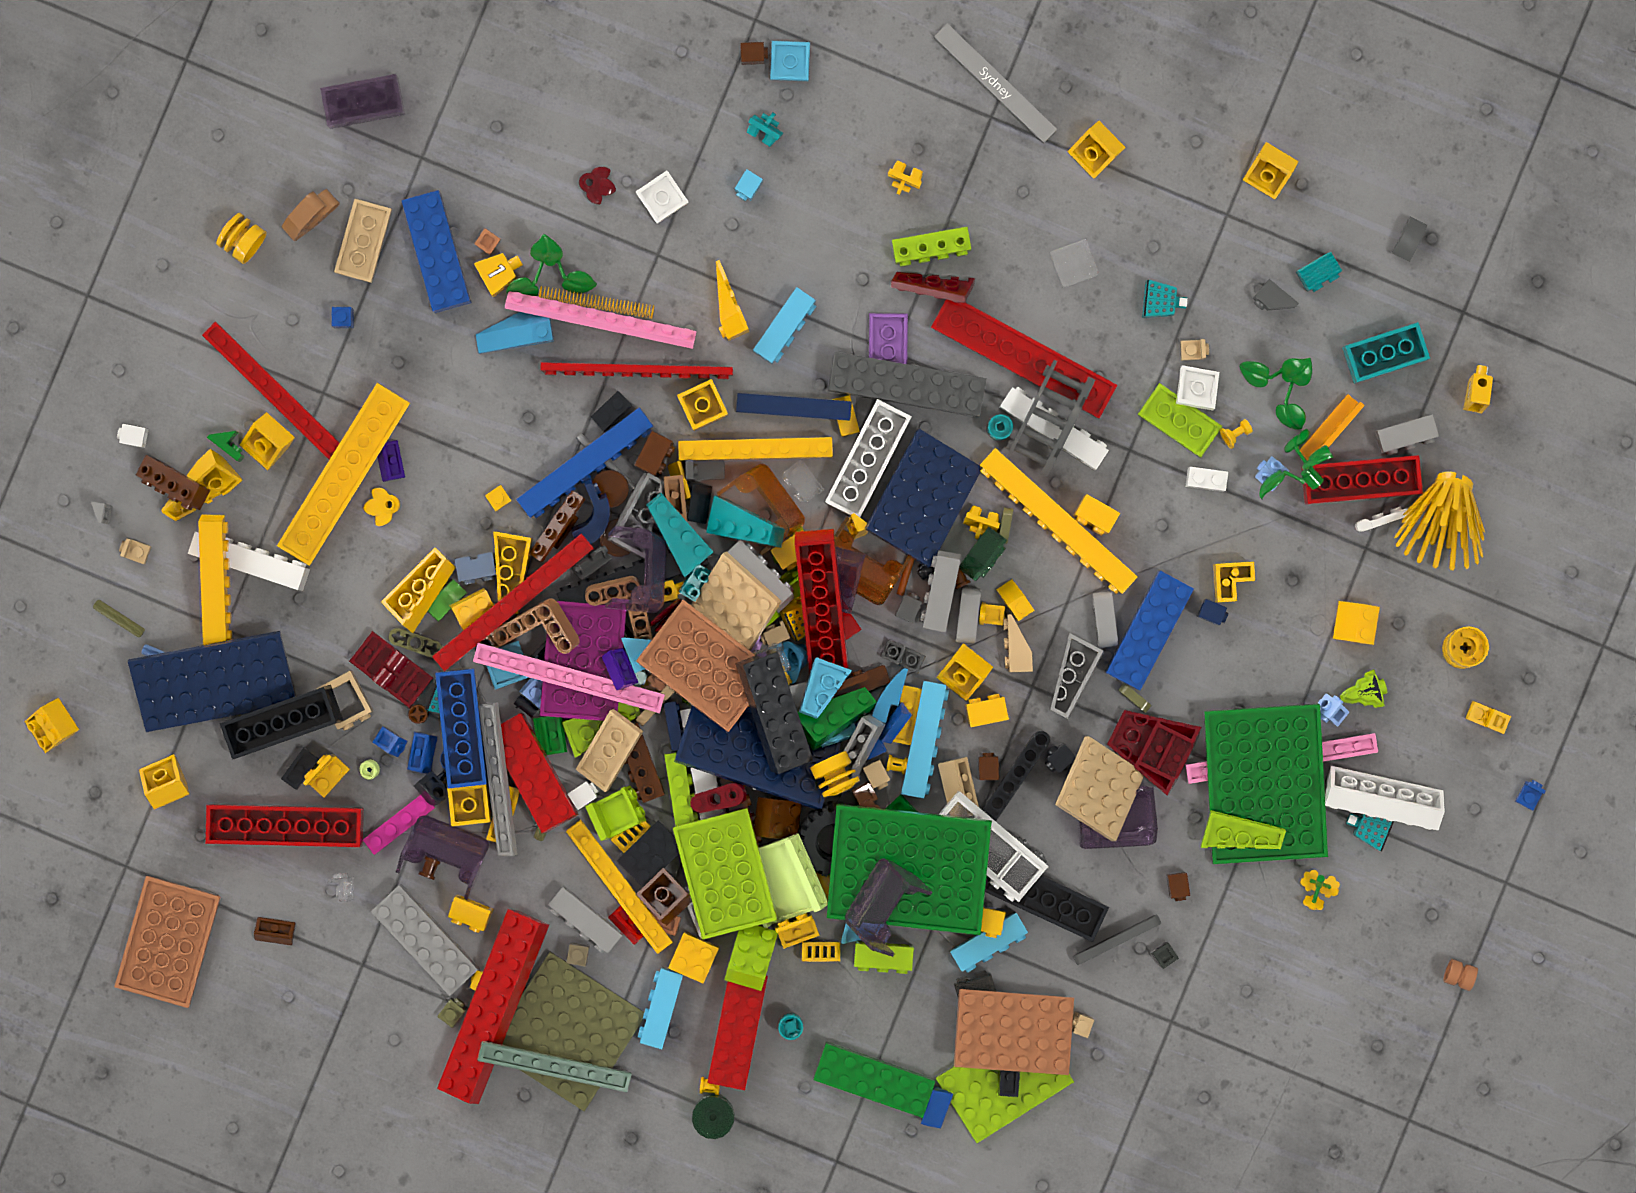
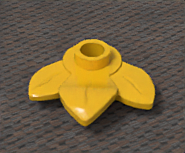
(379, 506)

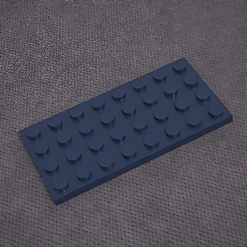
(211, 681)
(741, 759)

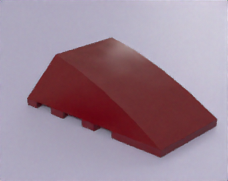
(1154, 746)

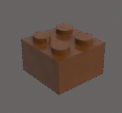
(654, 454)
(776, 818)
(664, 896)

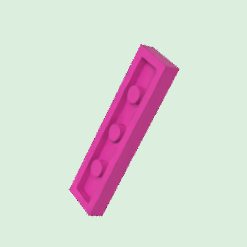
(397, 824)

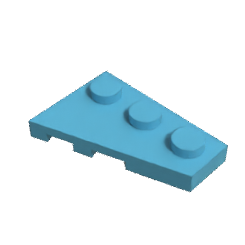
(821, 686)

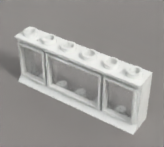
(1009, 861)

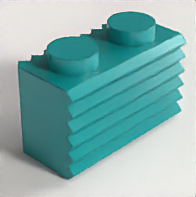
(1319, 271)

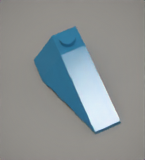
(515, 332)

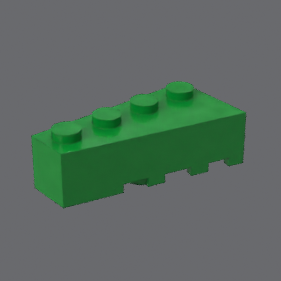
(837, 716)

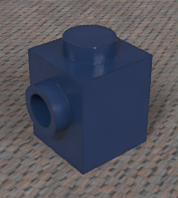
(1213, 612)

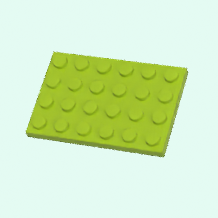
(725, 873)
(978, 1100)

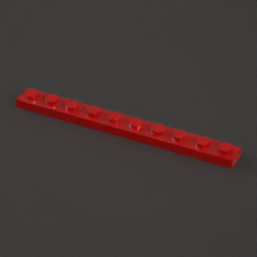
(646, 371)
(271, 389)
(512, 602)

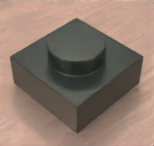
(1165, 955)

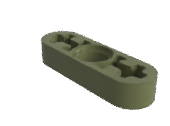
(431, 642)

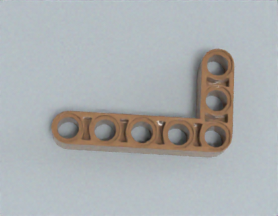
(623, 593)
(543, 617)

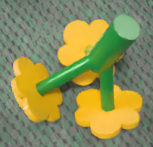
(1317, 883)

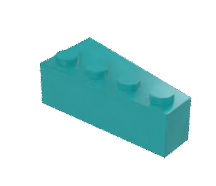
(741, 524)
(680, 537)

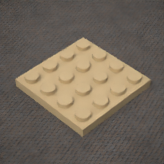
(736, 601)
(1099, 788)

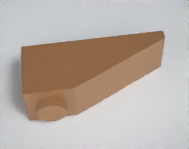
(675, 493)

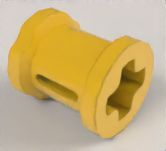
(890, 766)
(709, 1088)

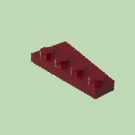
(949, 289)

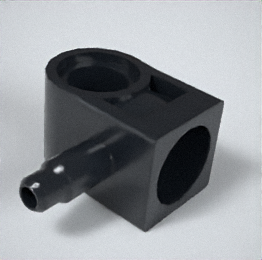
(430, 783)

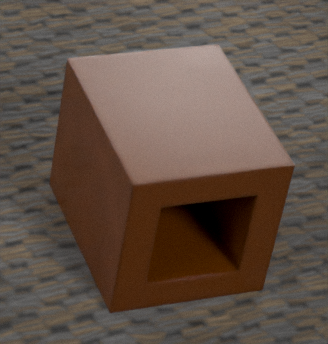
(753, 53)
(988, 767)
(1178, 886)

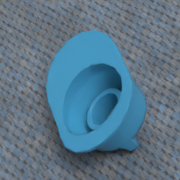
(797, 659)

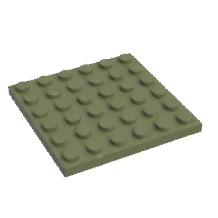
(571, 1019)

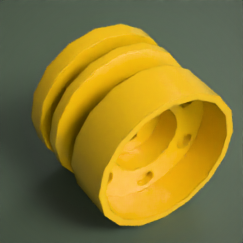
(238, 236)
(1469, 637)
(835, 774)

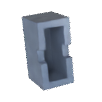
(479, 568)

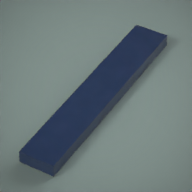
(794, 406)

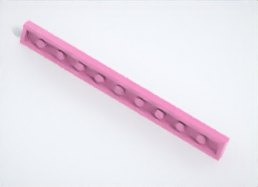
(600, 319)
(567, 677)
(1331, 749)

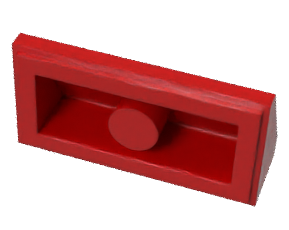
(625, 925)

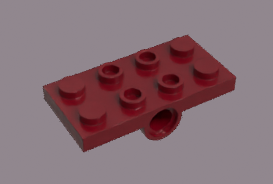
(391, 669)

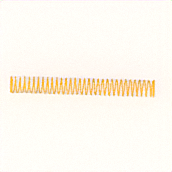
(651, 316)

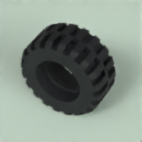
(809, 833)

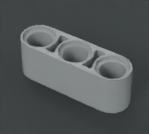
(968, 615)
(1105, 619)

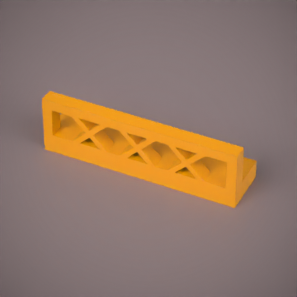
(1332, 426)

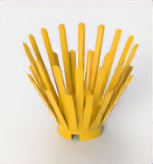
(1454, 505)

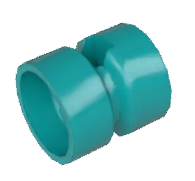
(1000, 427)
(790, 1026)

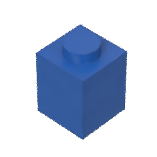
(342, 317)

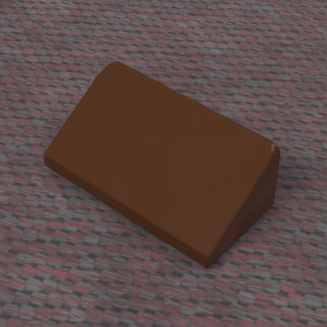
(274, 931)

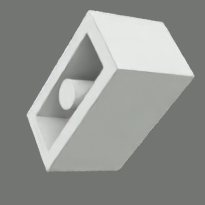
(1206, 479)

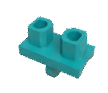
(758, 124)
(694, 582)

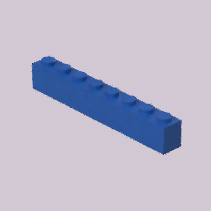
(585, 462)

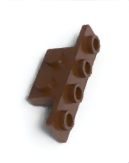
(558, 527)
(870, 679)

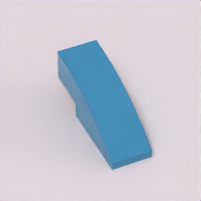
(889, 696)

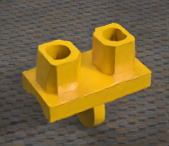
(913, 180)
(980, 524)

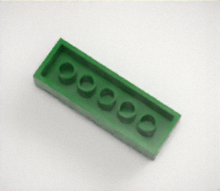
(874, 1079)

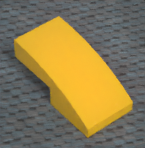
(1488, 717)

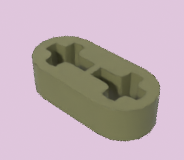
(1006, 522)
(1134, 697)

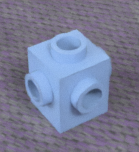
(1268, 468)
(1332, 709)

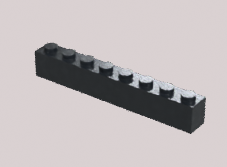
(577, 593)

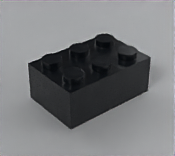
(650, 853)

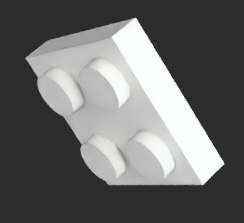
(662, 197)
(1197, 388)

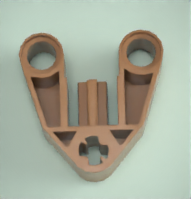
(309, 213)

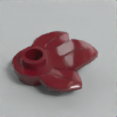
(600, 184)

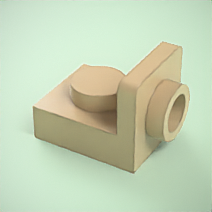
(1194, 349)
(134, 550)

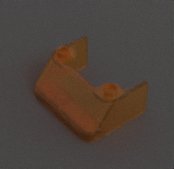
(774, 494)
(876, 579)

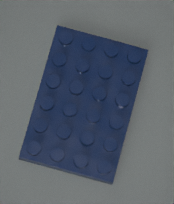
(923, 498)

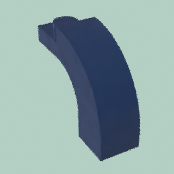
(599, 518)

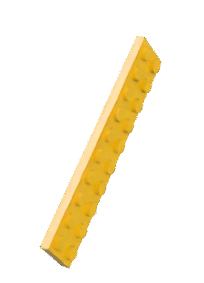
(343, 474)

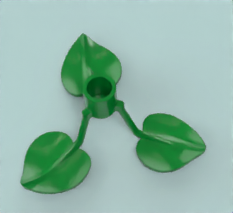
(550, 253)
(1293, 371)
(1309, 474)

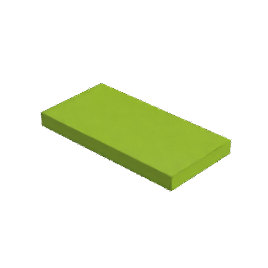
(1180, 422)

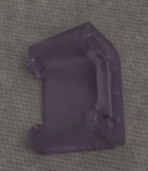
(1138, 829)

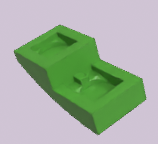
(450, 594)

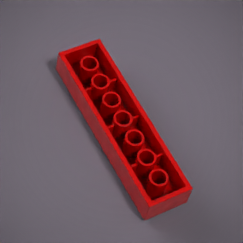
(821, 596)
(284, 825)

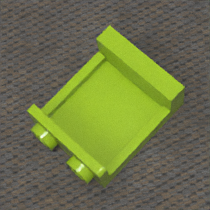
(616, 813)

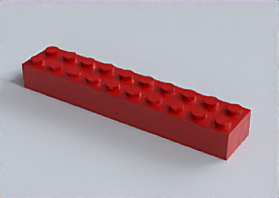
(493, 1004)

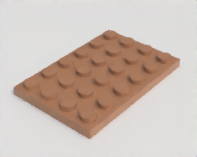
(699, 664)
(167, 941)
(1013, 1032)

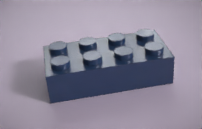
(673, 722)

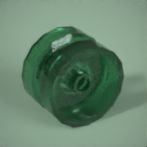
(715, 1105)

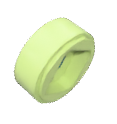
(369, 769)

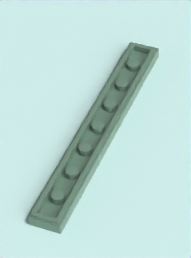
(554, 1066)

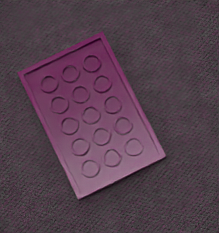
(598, 633)

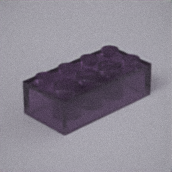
(362, 101)

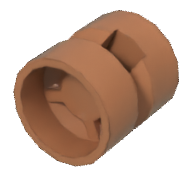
(1464, 976)

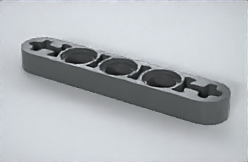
(1117, 939)

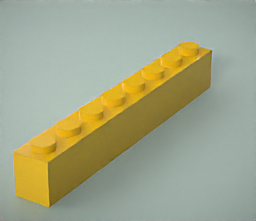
(755, 449)
(214, 579)

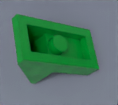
(223, 441)

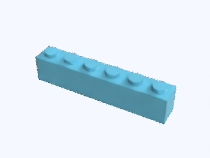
(923, 740)

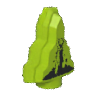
(1367, 691)

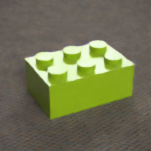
(751, 957)
(901, 961)

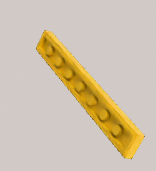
(619, 886)

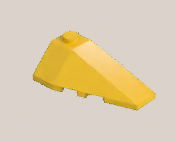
(730, 313)
(211, 472)

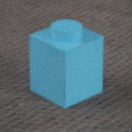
(748, 185)

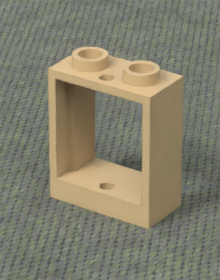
(365, 714)

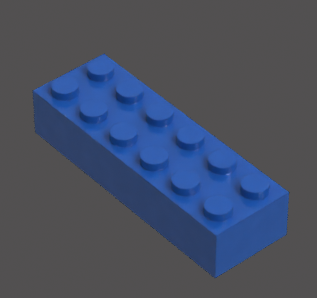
(436, 251)
(1149, 630)
(461, 728)

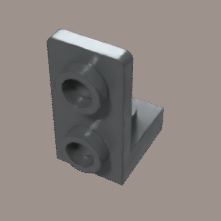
(705, 470)

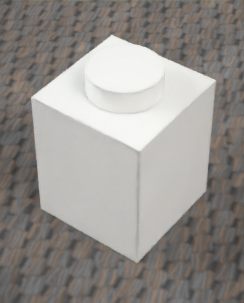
(132, 435)
(583, 794)

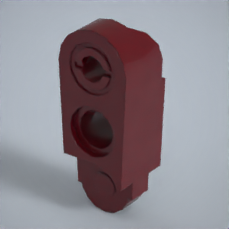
(705, 800)

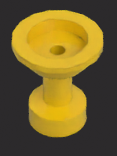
(1229, 436)

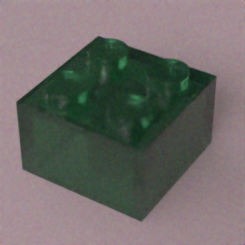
(983, 554)

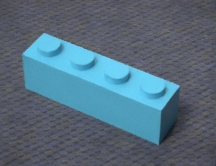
(784, 325)
(982, 947)
(661, 1008)

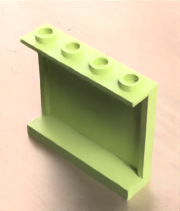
(791, 879)

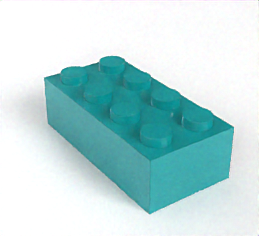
(1386, 353)

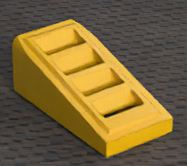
(645, 825)
(805, 958)

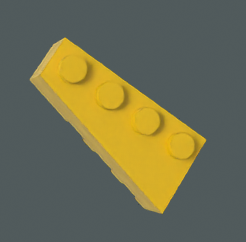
(511, 561)
(419, 589)

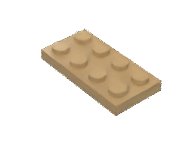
(363, 240)
(609, 750)

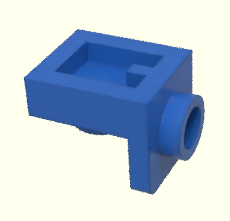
(390, 742)
(1530, 794)

